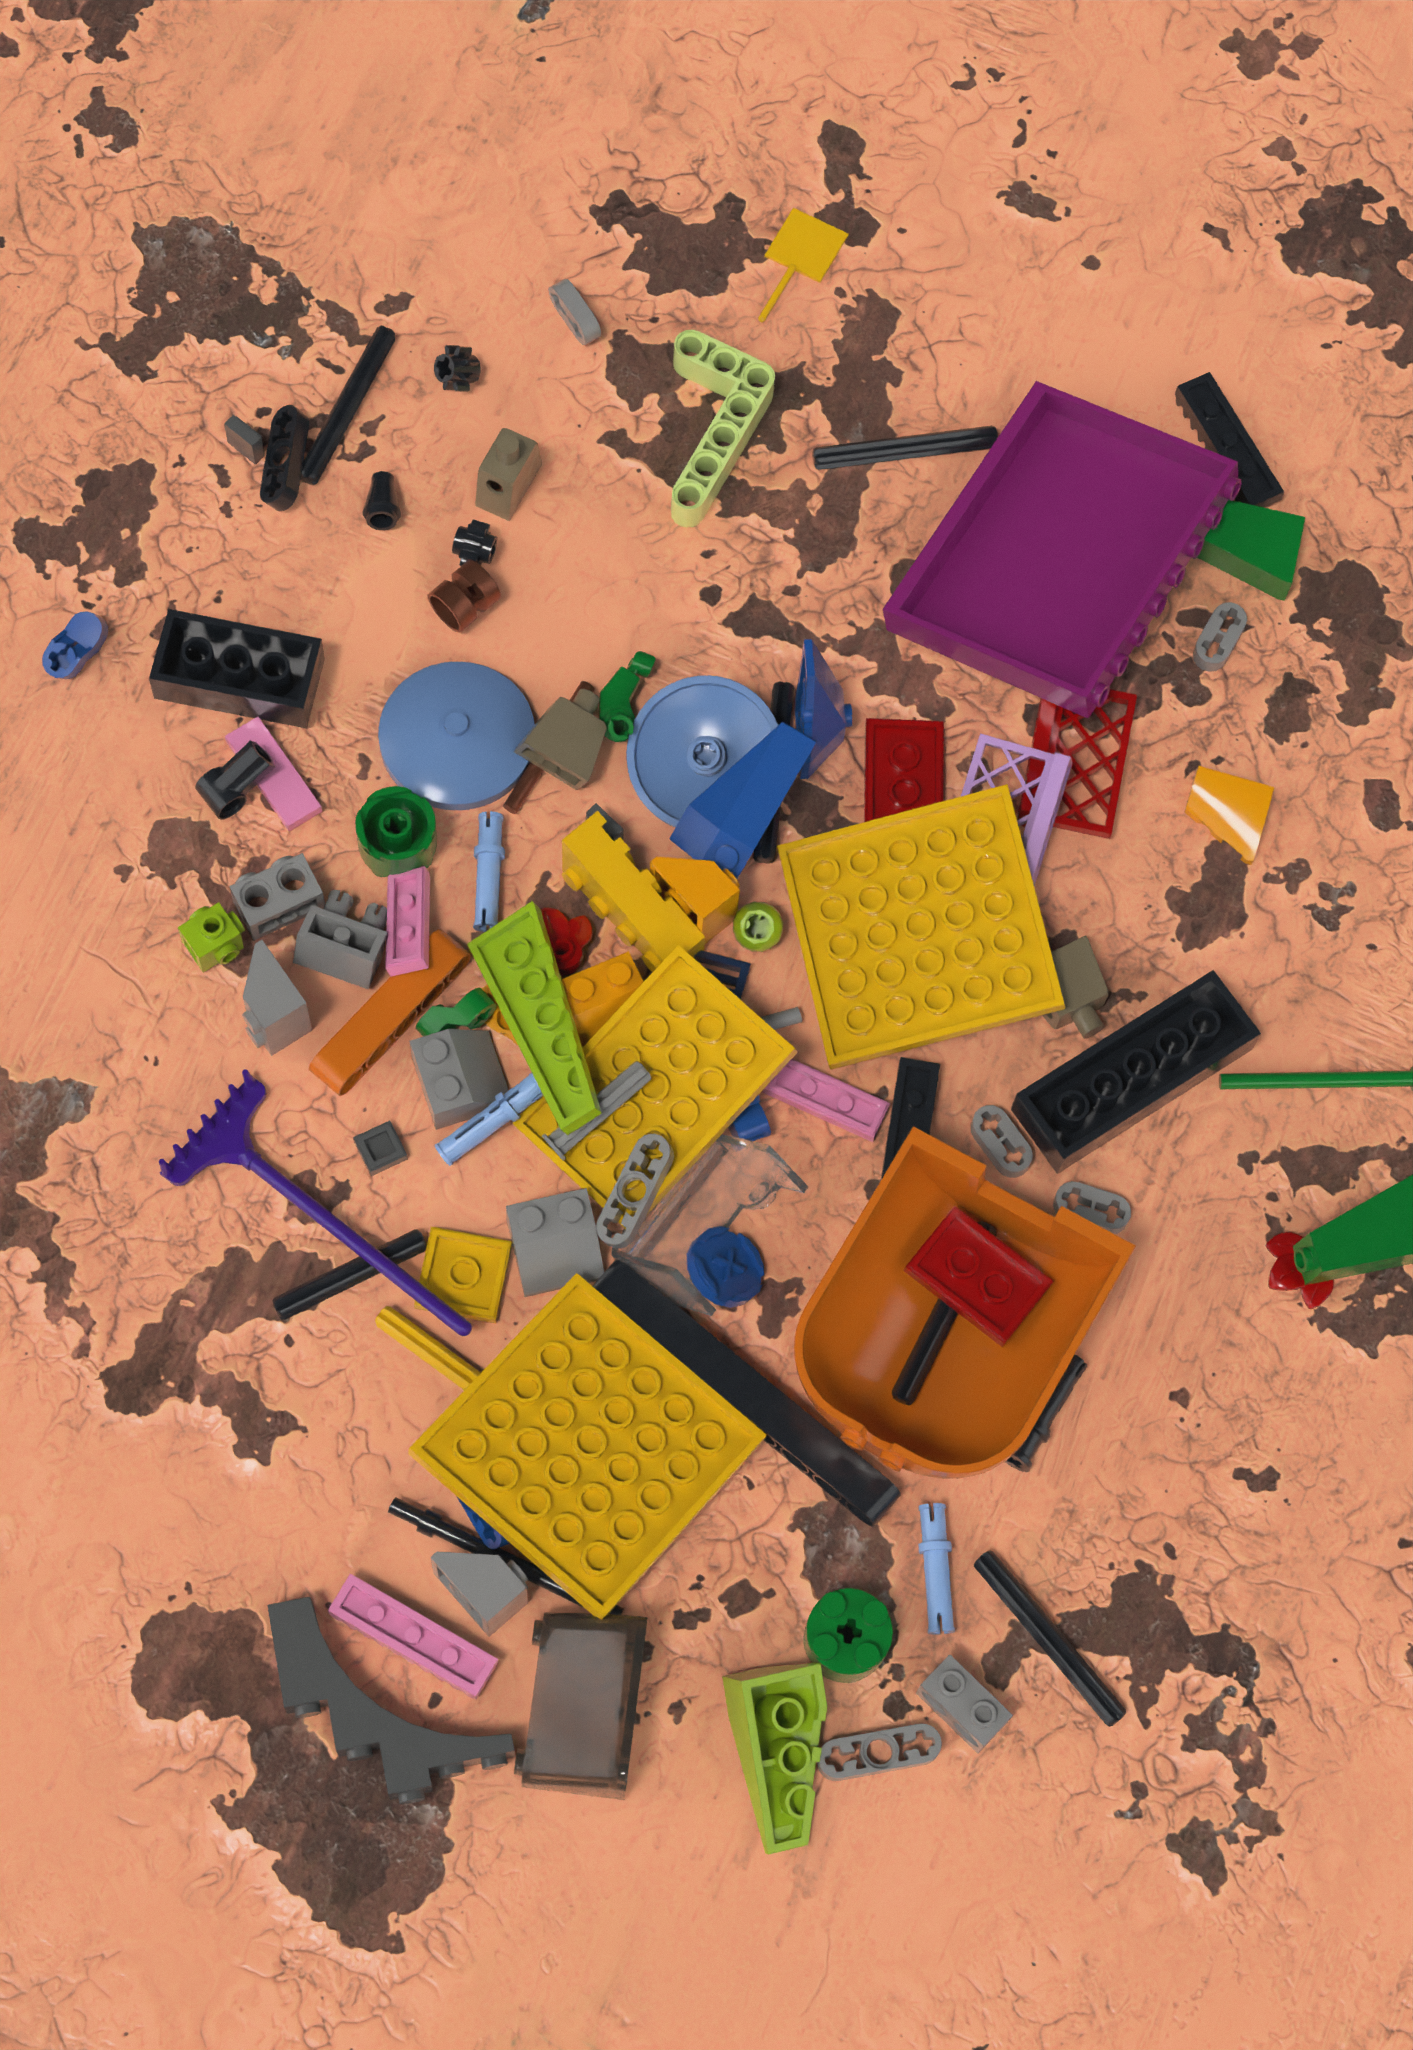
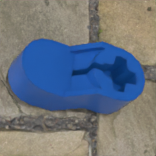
(75, 645)

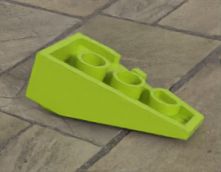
(777, 1736)

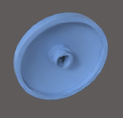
(455, 735)
(690, 739)

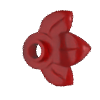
(567, 937)
(1285, 1275)

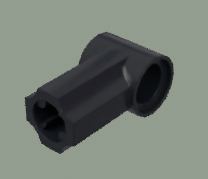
(226, 786)

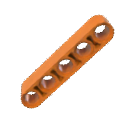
(388, 1016)

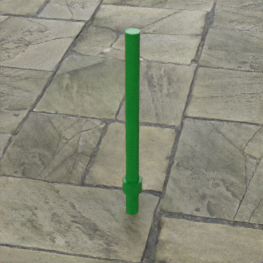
(1316, 1080)

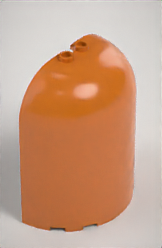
(870, 1313)

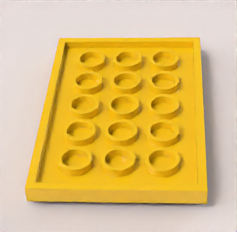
(704, 1066)

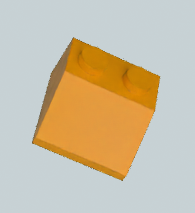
(700, 890)
(600, 992)

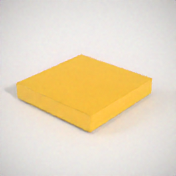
(466, 1272)

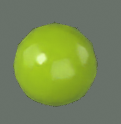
(757, 926)

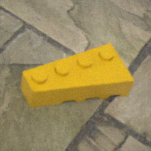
(625, 894)

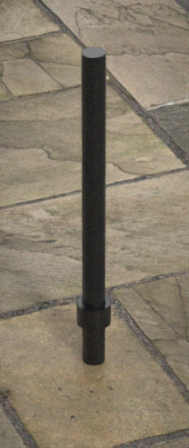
(431, 1524)

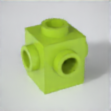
(212, 936)

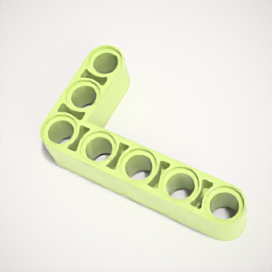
(725, 426)

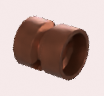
(469, 592)

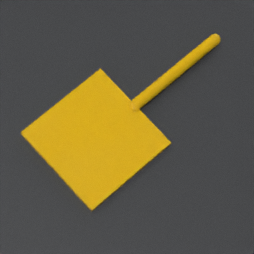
(804, 247)

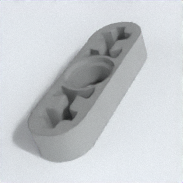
(658, 1168)
(912, 1756)

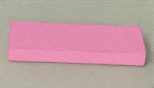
(283, 785)
(408, 921)
(828, 1099)

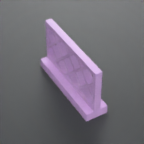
(1047, 797)

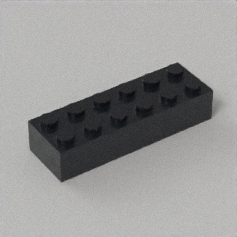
(1135, 1071)

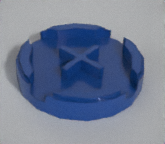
(725, 1267)

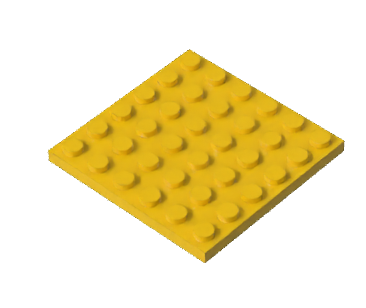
(920, 927)
(587, 1446)

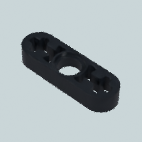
(282, 482)

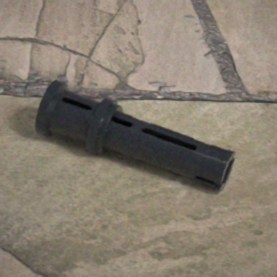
(1041, 1433)

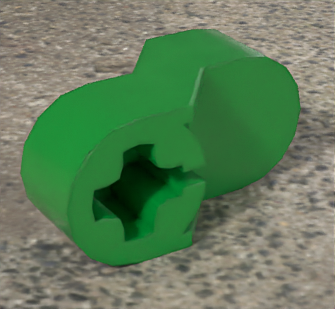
(470, 1011)

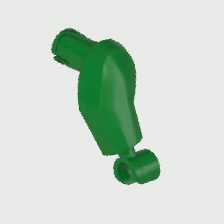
(617, 694)

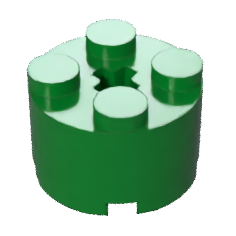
(391, 811)
(869, 1624)

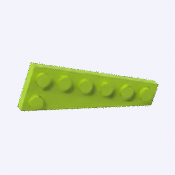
(533, 1001)

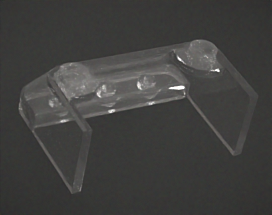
(709, 1195)

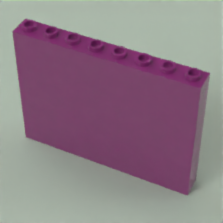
(1062, 548)

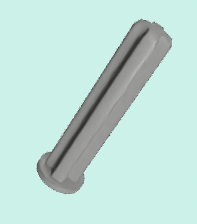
(609, 1099)

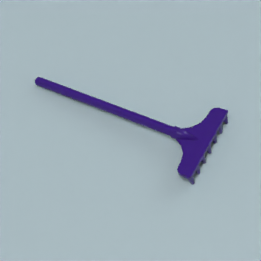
(228, 1140)

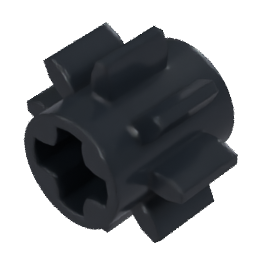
(457, 368)
(474, 543)

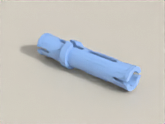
(489, 857)
(485, 1123)
(936, 1568)

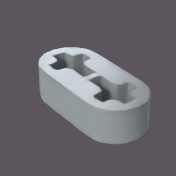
(574, 311)
(1226, 641)
(1008, 1135)
(1095, 1199)

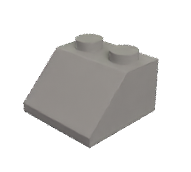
(273, 1006)
(457, 1073)
(554, 1241)
(483, 1586)

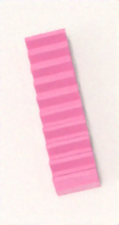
(413, 1636)

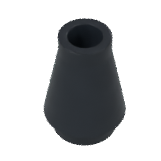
(382, 504)

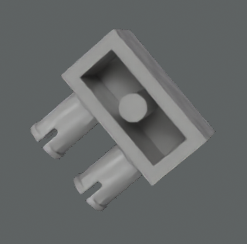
(340, 944)

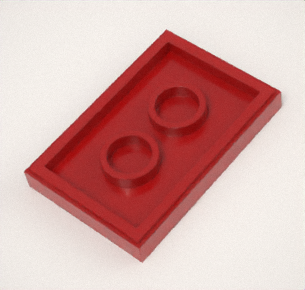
(902, 765)
(978, 1276)

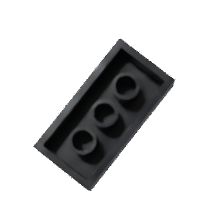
(237, 668)

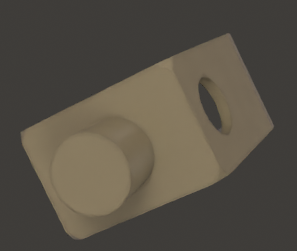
(513, 465)
(566, 739)
(1080, 986)

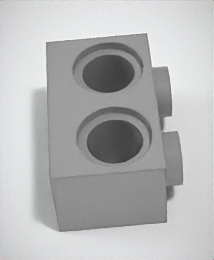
(282, 905)
(963, 1703)

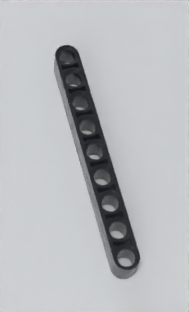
(787, 1425)

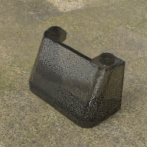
(583, 1704)

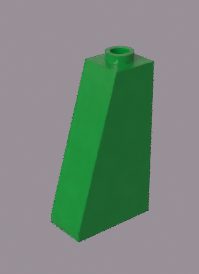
(1256, 546)
(1361, 1240)

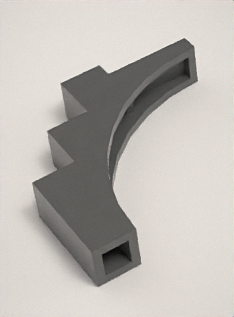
(359, 1725)

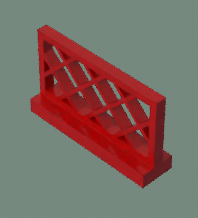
(1046, 739)

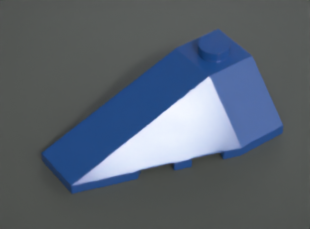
(819, 708)
(740, 804)

